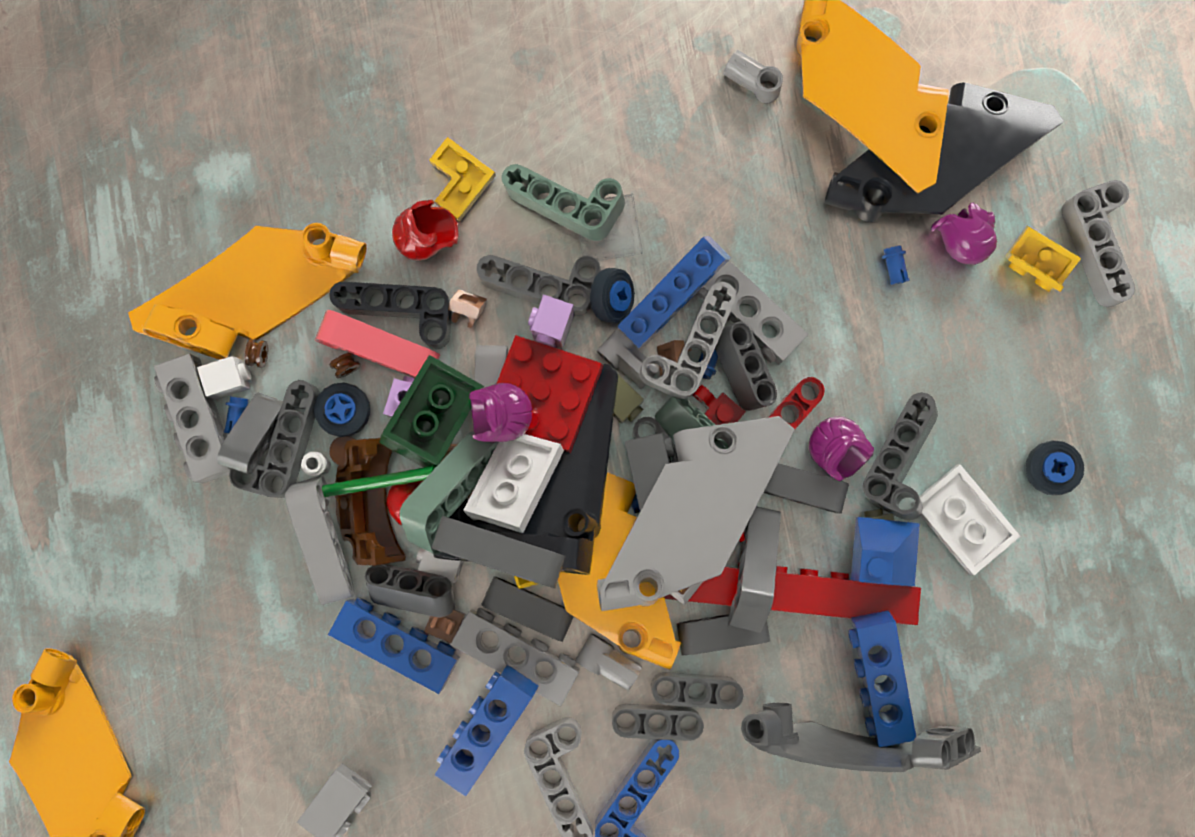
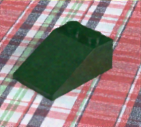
(430, 413)

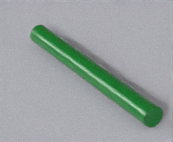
(377, 481)

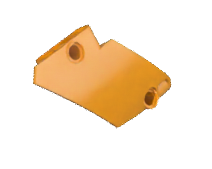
(250, 288)
(580, 591)
(71, 754)

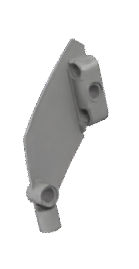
(696, 510)

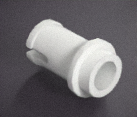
(308, 464)

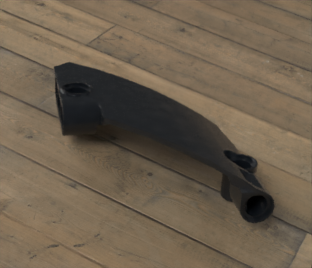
(979, 137)

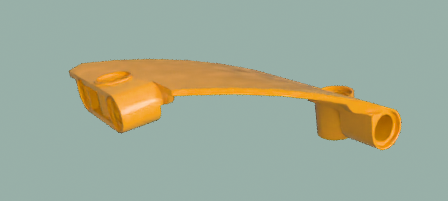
(872, 89)

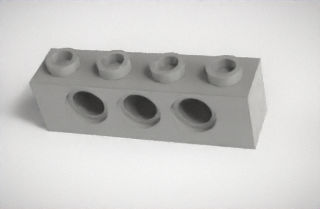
(766, 312)
(169, 380)
(470, 642)

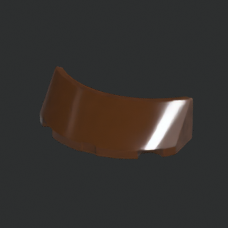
(364, 514)

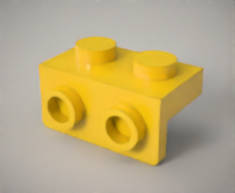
(1042, 259)

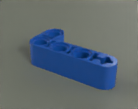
(640, 792)

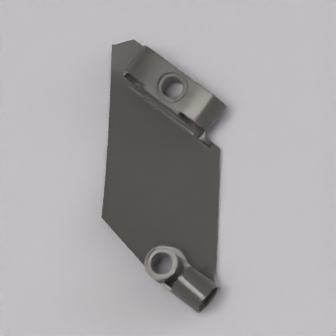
(833, 748)

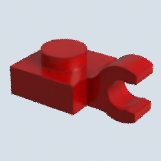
(720, 409)

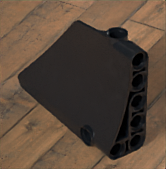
(572, 491)

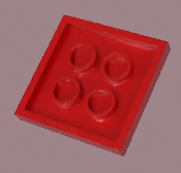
(556, 385)

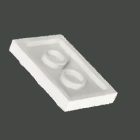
(514, 482)
(966, 520)

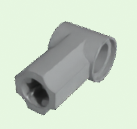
(751, 74)
(622, 354)
(602, 659)

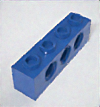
(674, 291)
(349, 631)
(896, 724)
(463, 770)

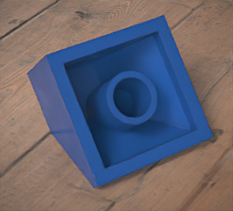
(885, 551)

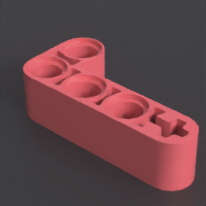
(372, 343)

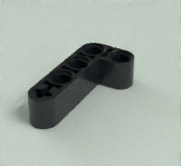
(391, 305)

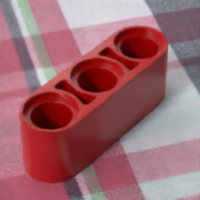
(799, 404)

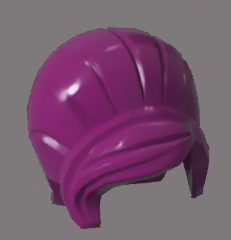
(968, 236)
(500, 413)
(839, 447)

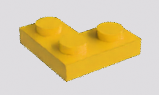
(467, 176)

